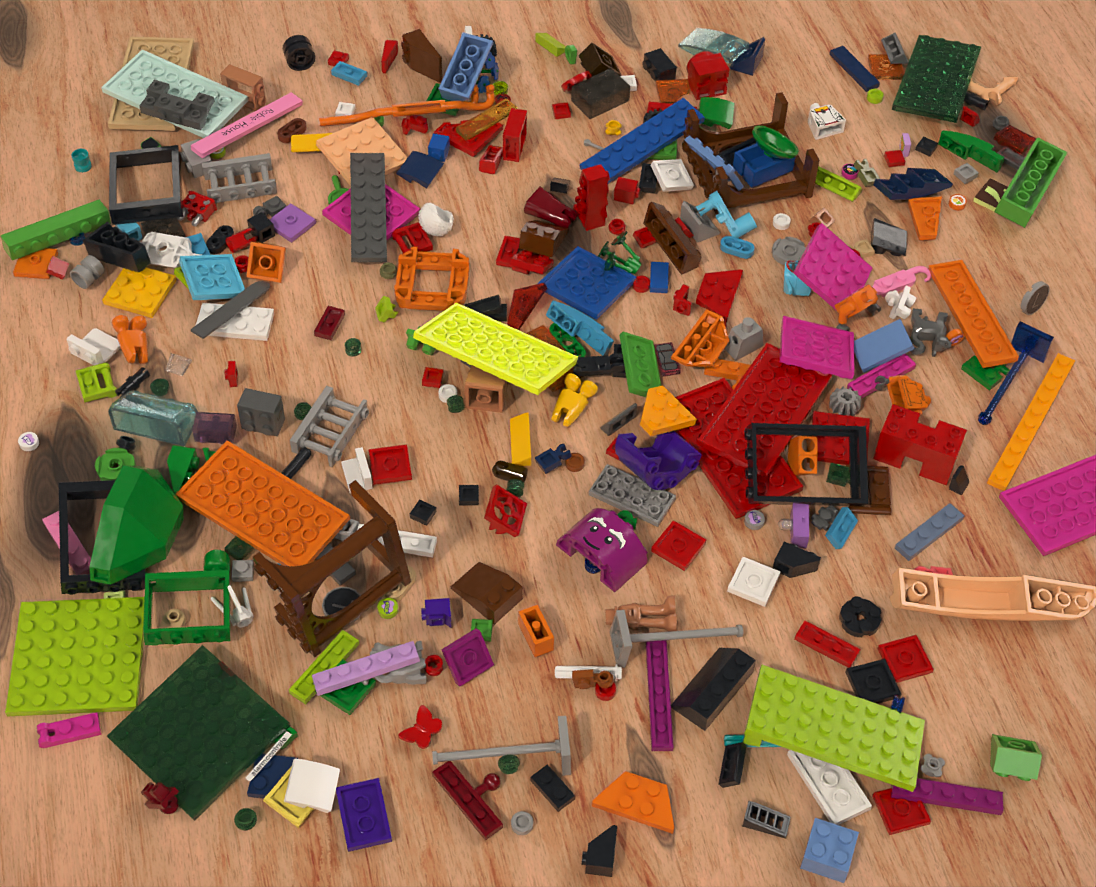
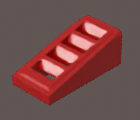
(389, 54)
(491, 159)

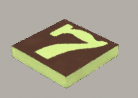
(990, 194)

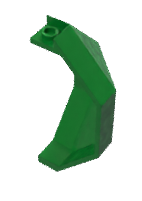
(135, 525)

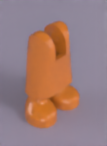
(132, 340)

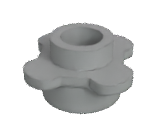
(928, 769)

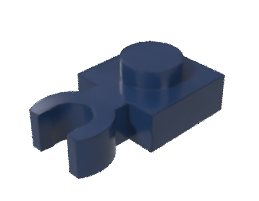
(552, 459)

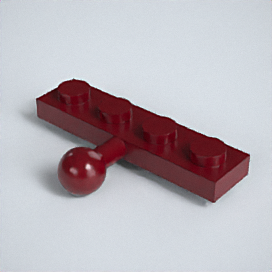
(469, 799)

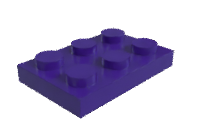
(363, 814)

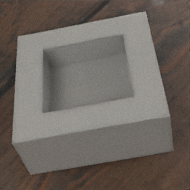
(966, 173)
(242, 570)

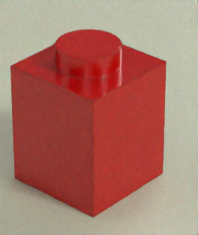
(626, 190)

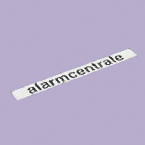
(268, 756)

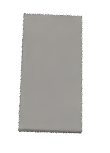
(632, 495)

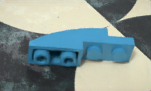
(580, 324)

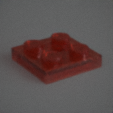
(1015, 139)

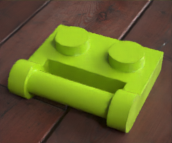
(90, 385)

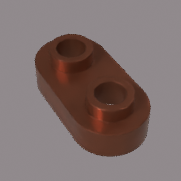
(294, 127)

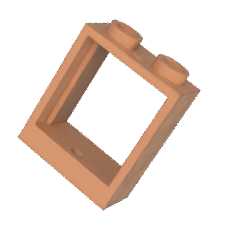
(233, 75)

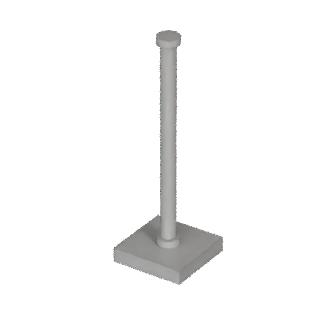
(623, 640)
(560, 746)

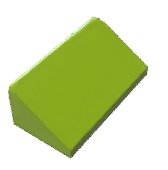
(550, 43)

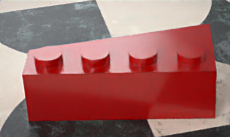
(592, 197)

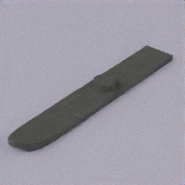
(230, 309)

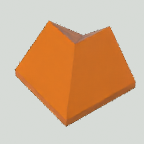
(266, 261)

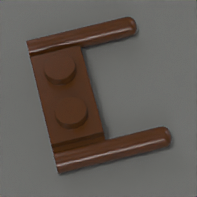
(878, 492)

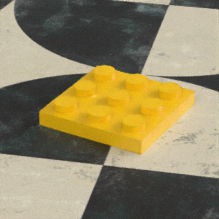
(139, 292)

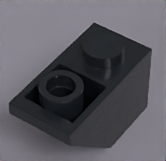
(795, 561)

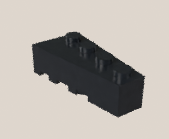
(117, 248)

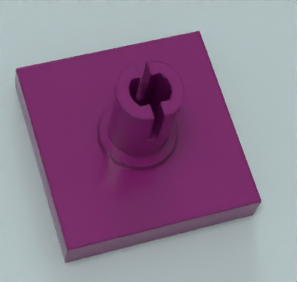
(467, 657)

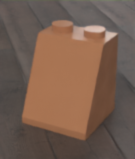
(484, 391)

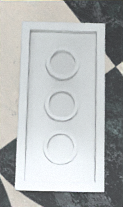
(249, 323)
(831, 787)

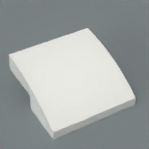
(312, 785)

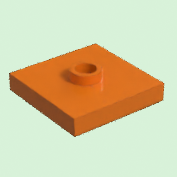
(35, 264)

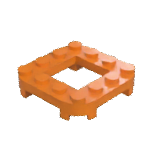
(422, 300)

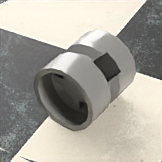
(85, 273)

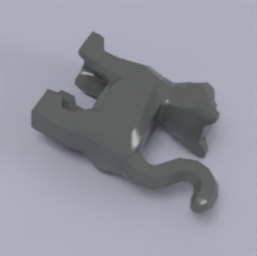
(929, 331)

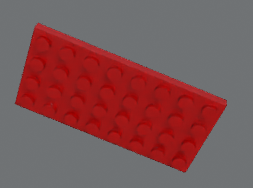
(764, 395)
(722, 473)

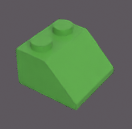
(1015, 757)

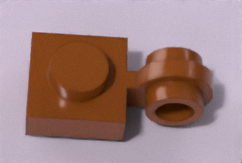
(587, 678)

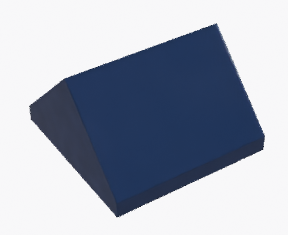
(750, 59)

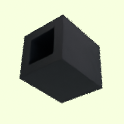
(262, 227)

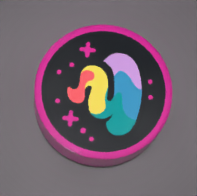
(849, 171)

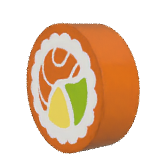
(957, 202)

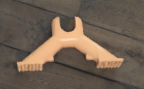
(993, 93)

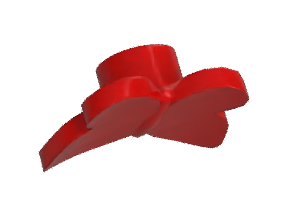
(423, 729)

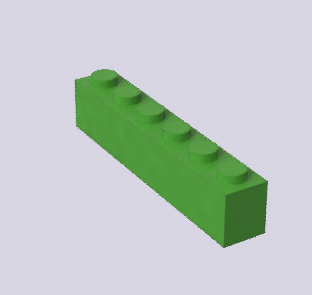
(55, 229)

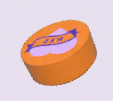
(955, 336)

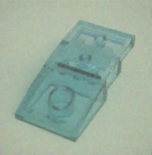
(715, 42)

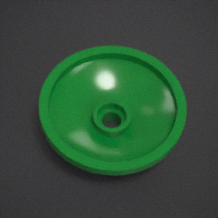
(774, 143)

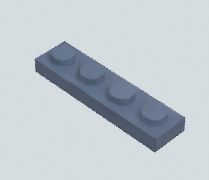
(929, 532)

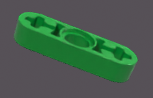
(579, 349)

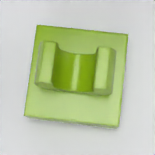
(385, 309)

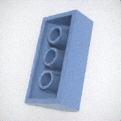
(465, 67)

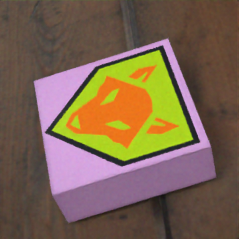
(905, 144)

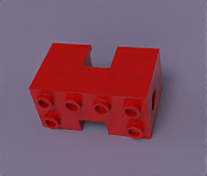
(932, 446)

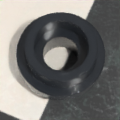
(126, 443)

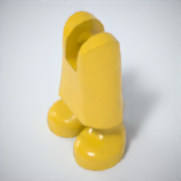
(572, 402)

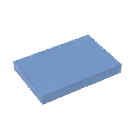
(882, 345)

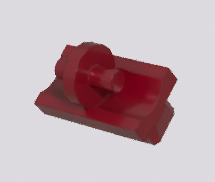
(160, 797)

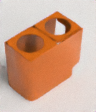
(795, 460)

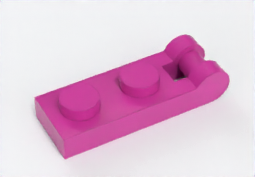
(69, 730)

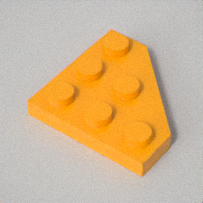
(664, 412)

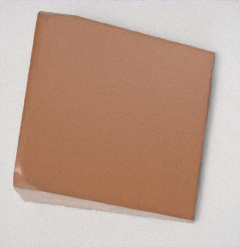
(823, 217)

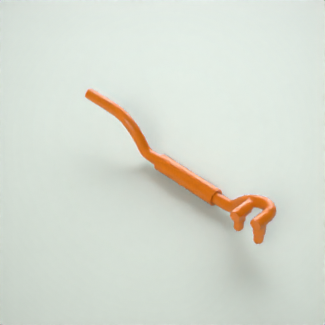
(416, 108)

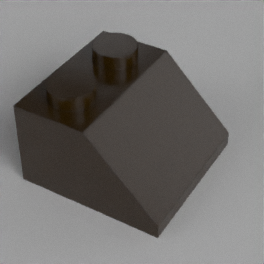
(597, 60)

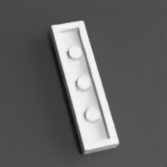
(415, 543)

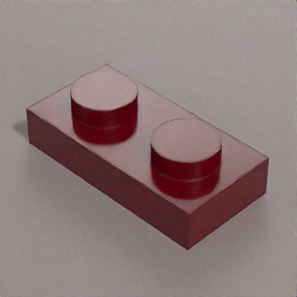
(329, 323)

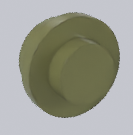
(388, 270)

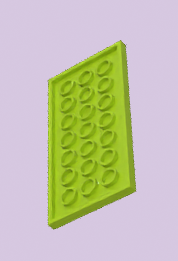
(836, 727)

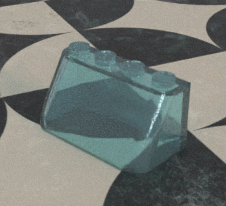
(153, 417)

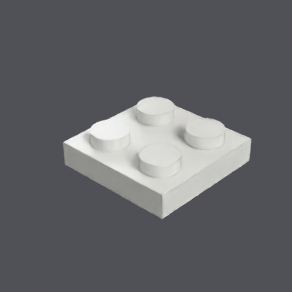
(672, 175)
(753, 581)

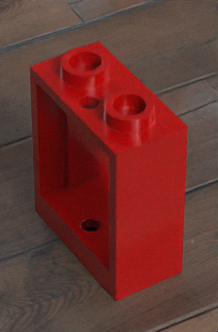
(514, 135)

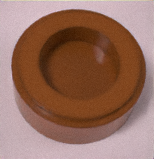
(575, 462)

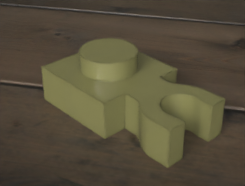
(866, 173)

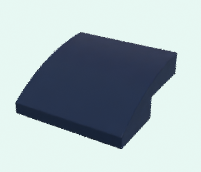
(420, 168)

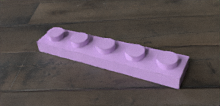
(365, 668)

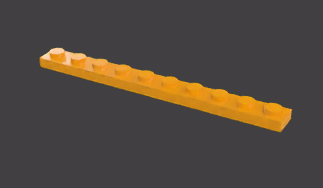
(1030, 422)

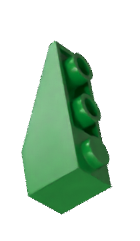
(181, 465)

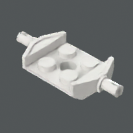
(169, 257)

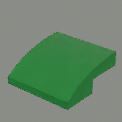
(716, 111)

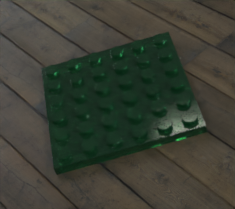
(198, 731)

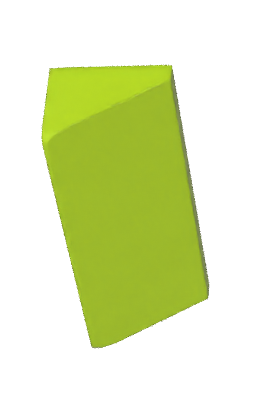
(837, 184)

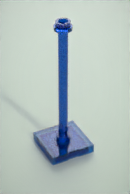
(1028, 342)

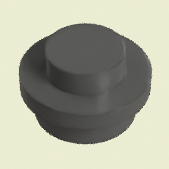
(1000, 122)

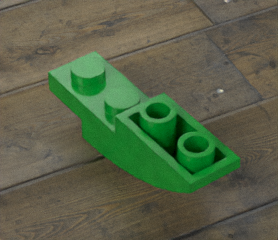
(969, 146)

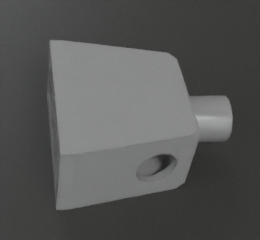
(744, 339)

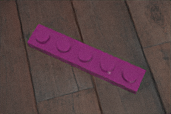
(953, 796)

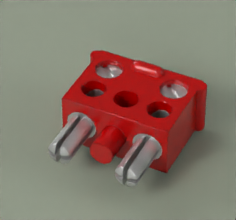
(197, 207)

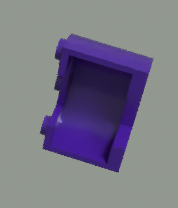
(659, 465)

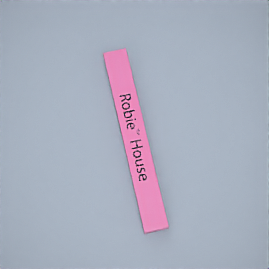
(246, 125)

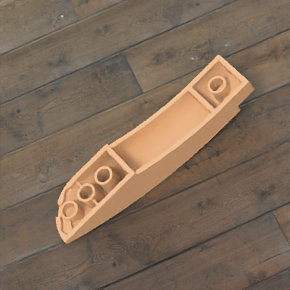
(991, 597)

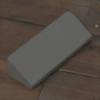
(894, 49)

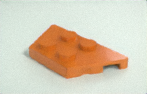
(638, 800)

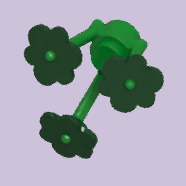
(631, 265)

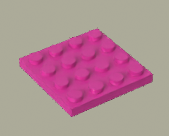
(398, 211)
(831, 267)
(817, 347)

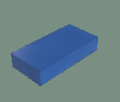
(659, 277)

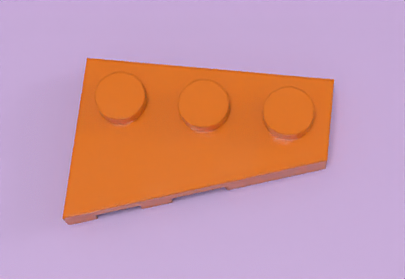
(925, 216)

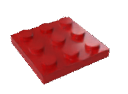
(836, 448)

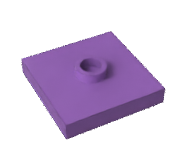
(292, 222)

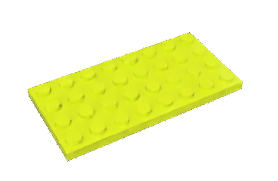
(496, 348)

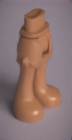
(635, 611)

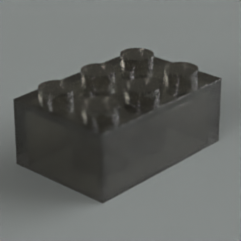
(600, 93)

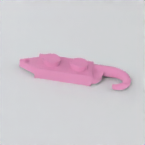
(899, 280)

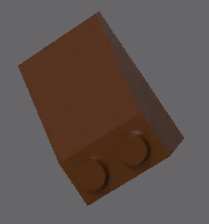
(421, 55)
(542, 237)
(489, 591)

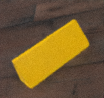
(306, 142)
(520, 440)

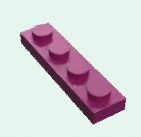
(866, 383)

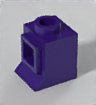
(437, 612)

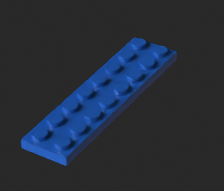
(643, 140)

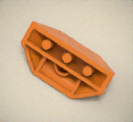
(703, 342)

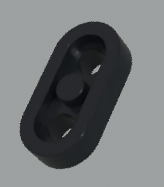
(217, 241)

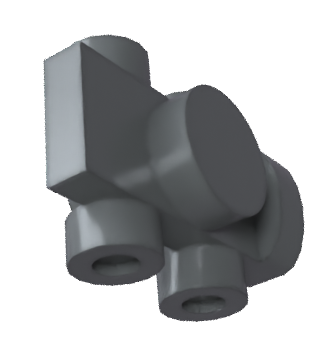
(825, 516)

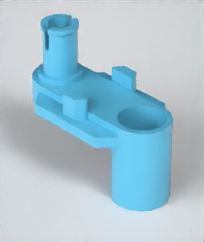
(736, 227)

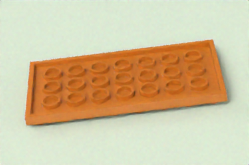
(262, 506)

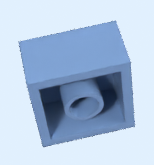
(829, 850)

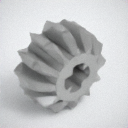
(845, 401)

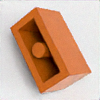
(536, 630)

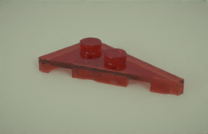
(523, 303)

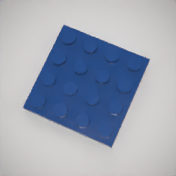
(585, 284)

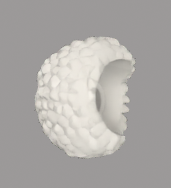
(435, 220)

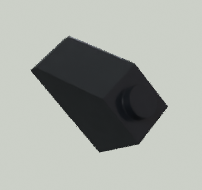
(600, 853)

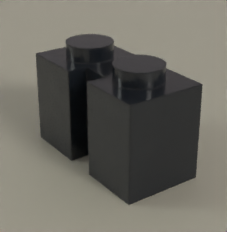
(659, 65)

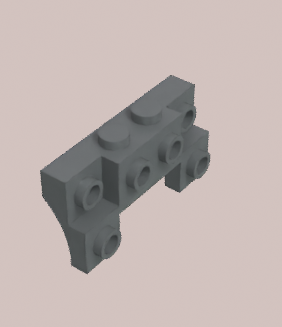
(174, 108)

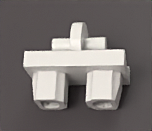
(898, 301)

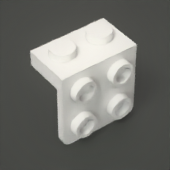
(94, 347)

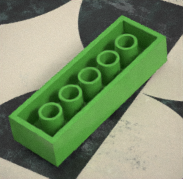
(1030, 182)

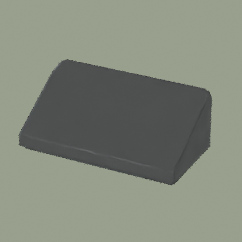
(619, 420)

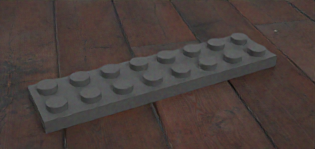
(368, 207)

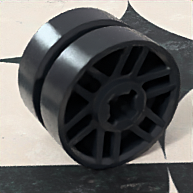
(298, 52)

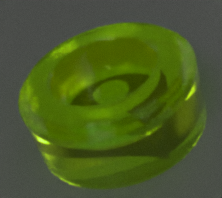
(500, 87)

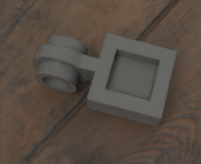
(270, 207)

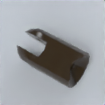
(509, 471)

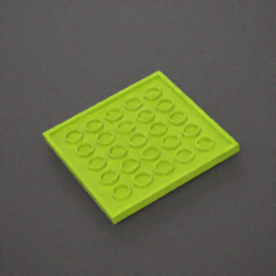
(77, 657)

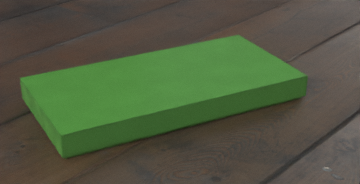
(639, 363)

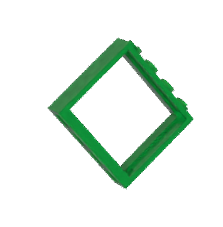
(186, 582)

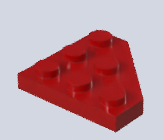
(472, 145)

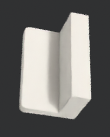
(357, 470)

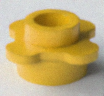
(613, 128)

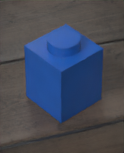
(439, 147)

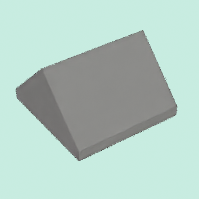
(700, 226)

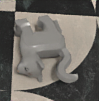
(408, 674)

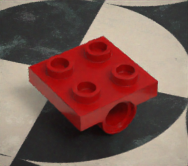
(527, 261)

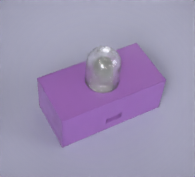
(797, 524)

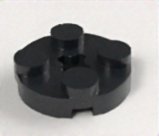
(863, 607)

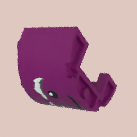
(608, 545)

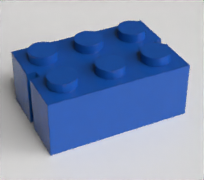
(758, 167)

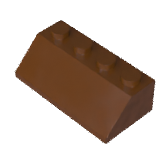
(671, 238)

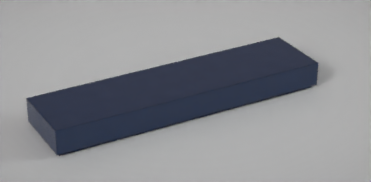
(854, 68)

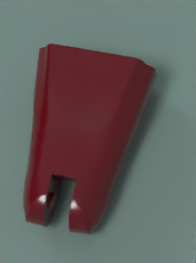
(547, 207)

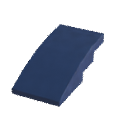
(913, 184)

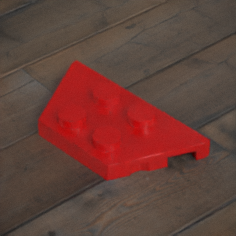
(719, 291)

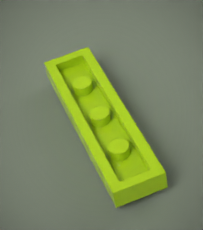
(337, 650)

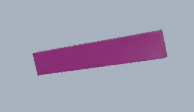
(659, 696)

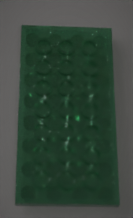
(937, 78)

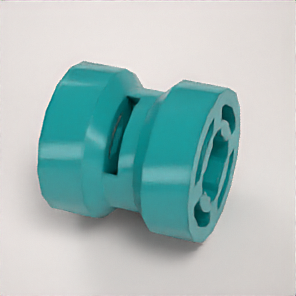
(81, 160)

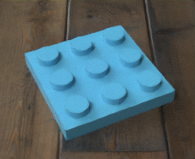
(211, 276)

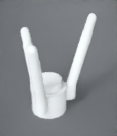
(241, 615)

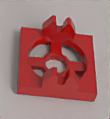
(498, 495)

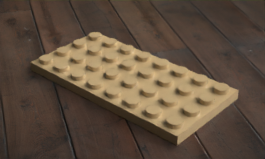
(171, 49)

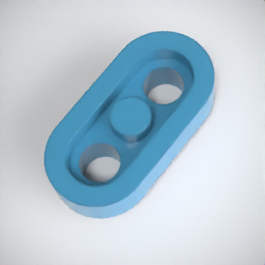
(737, 247)

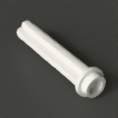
(566, 671)

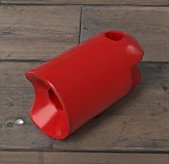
(238, 241)

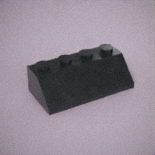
(714, 686)

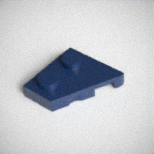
(268, 775)

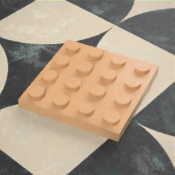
(360, 138)

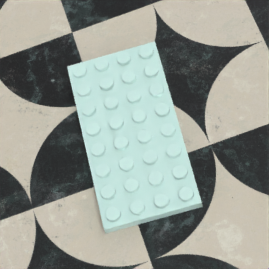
(137, 75)

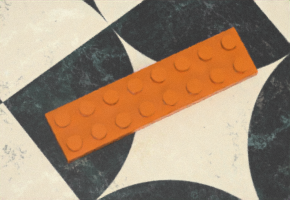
(973, 314)

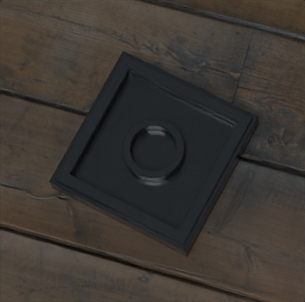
(873, 681)

